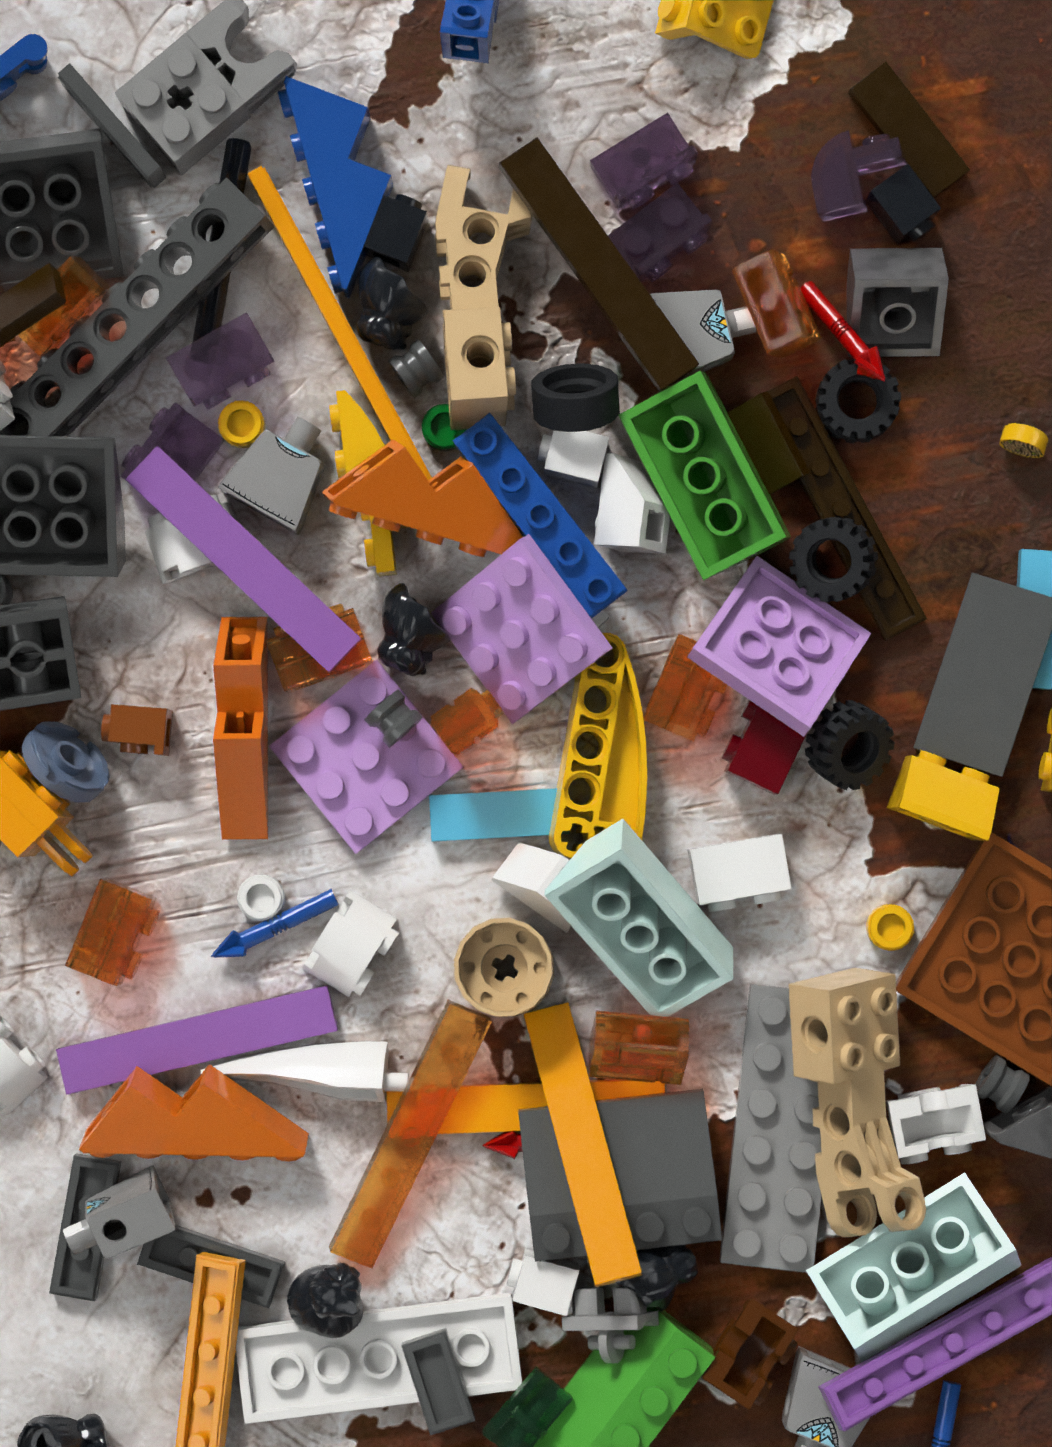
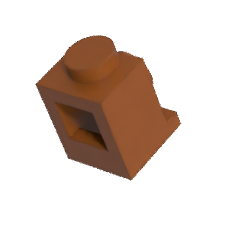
(138, 728)

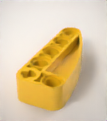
(620, 766)

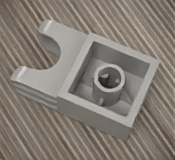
(216, 84)

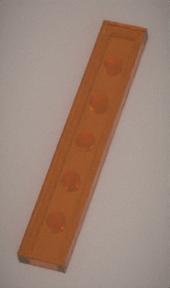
(410, 1134)

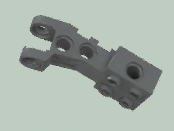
(36, 654)

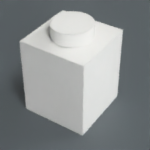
(573, 456)
(543, 1283)

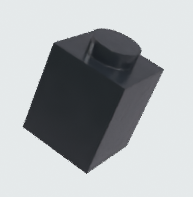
(904, 206)
(396, 231)

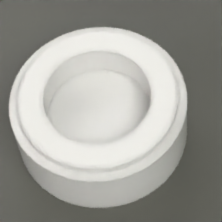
(261, 897)

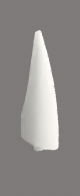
(333, 1069)

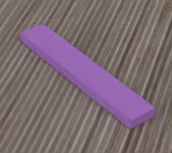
(243, 559)
(197, 1039)
(940, 1347)

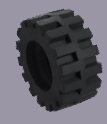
(856, 429)
(806, 567)
(865, 757)

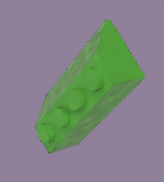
(704, 475)
(635, 1397)

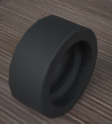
(575, 397)

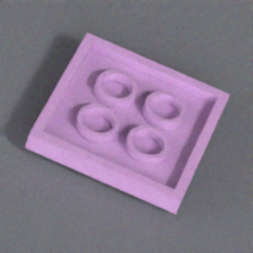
(521, 629)
(779, 646)
(352, 771)

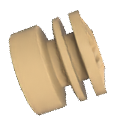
(478, 976)

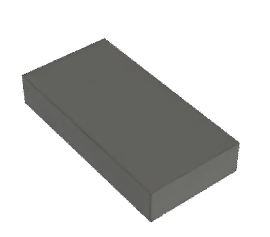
(438, 1381)

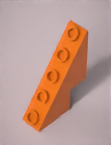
(449, 505)
(242, 727)
(208, 1120)

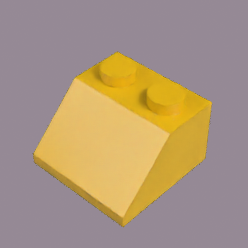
(944, 797)

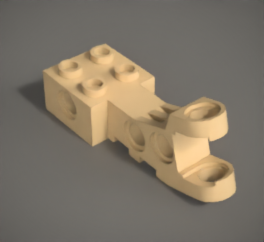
(473, 335)
(844, 1041)

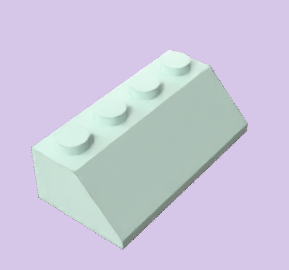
(641, 922)
(905, 1279)

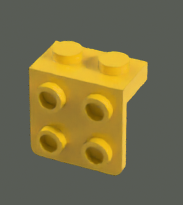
(726, 23)

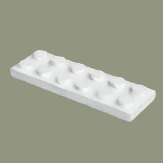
(304, 1374)

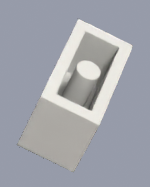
(739, 870)

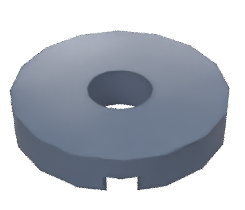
(65, 762)

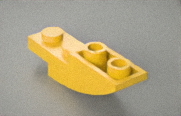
(359, 442)

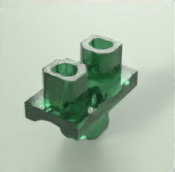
(528, 1412)

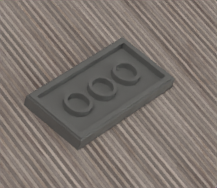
(986, 675)

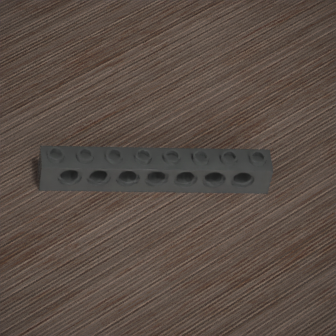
(144, 326)

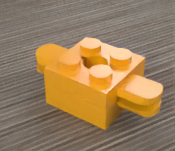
(35, 816)

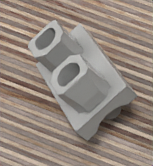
(591, 1316)

